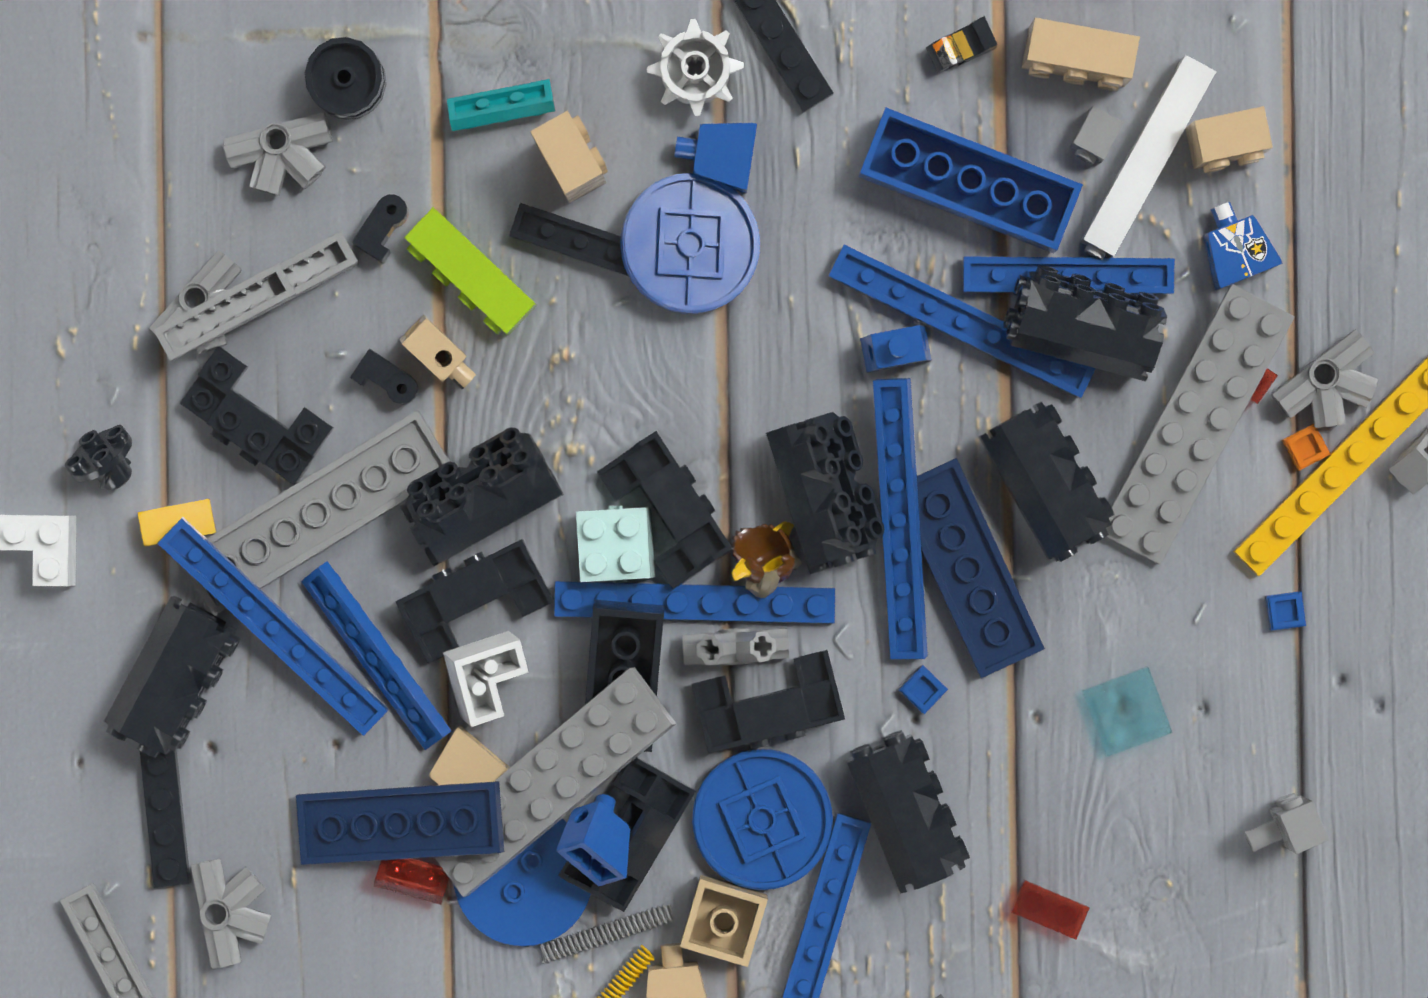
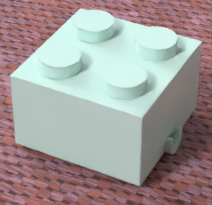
(615, 544)

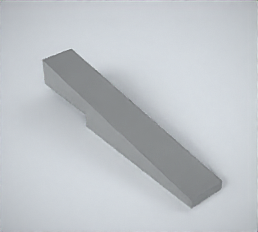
(256, 296)

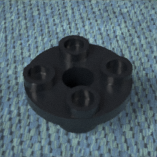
(102, 458)

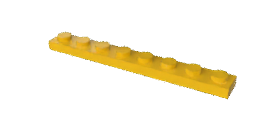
(1337, 471)

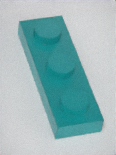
(500, 105)

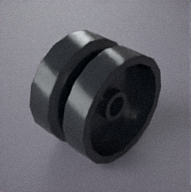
(353, 98)

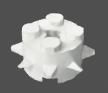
(693, 47)

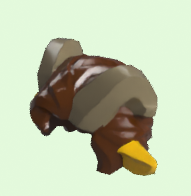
(764, 557)

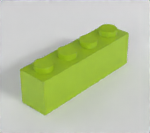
(470, 271)

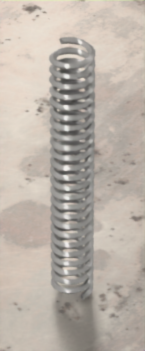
(586, 943)

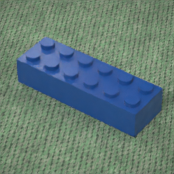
(970, 180)

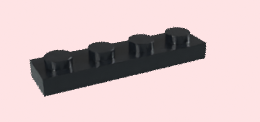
(786, 51)
(568, 238)
(165, 819)

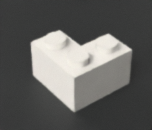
(52, 543)
(477, 669)

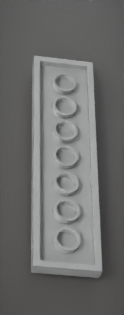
(1197, 422)
(328, 504)
(567, 771)

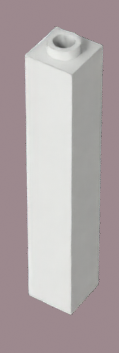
(1147, 158)

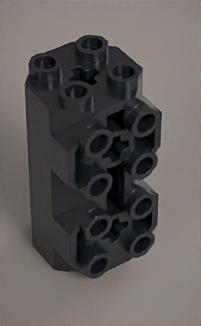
(1084, 324)
(1047, 481)
(826, 504)
(465, 505)
(171, 677)
(906, 810)

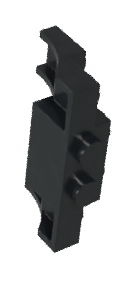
(248, 426)
(675, 502)
(469, 588)
(771, 714)
(652, 814)

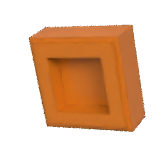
(1306, 447)

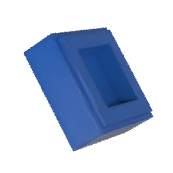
(1285, 610)
(923, 689)

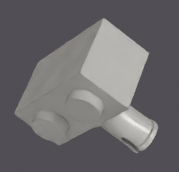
(1293, 822)

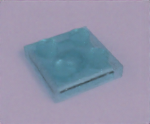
(1127, 711)

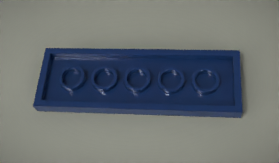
(972, 572)
(400, 823)

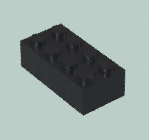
(624, 638)

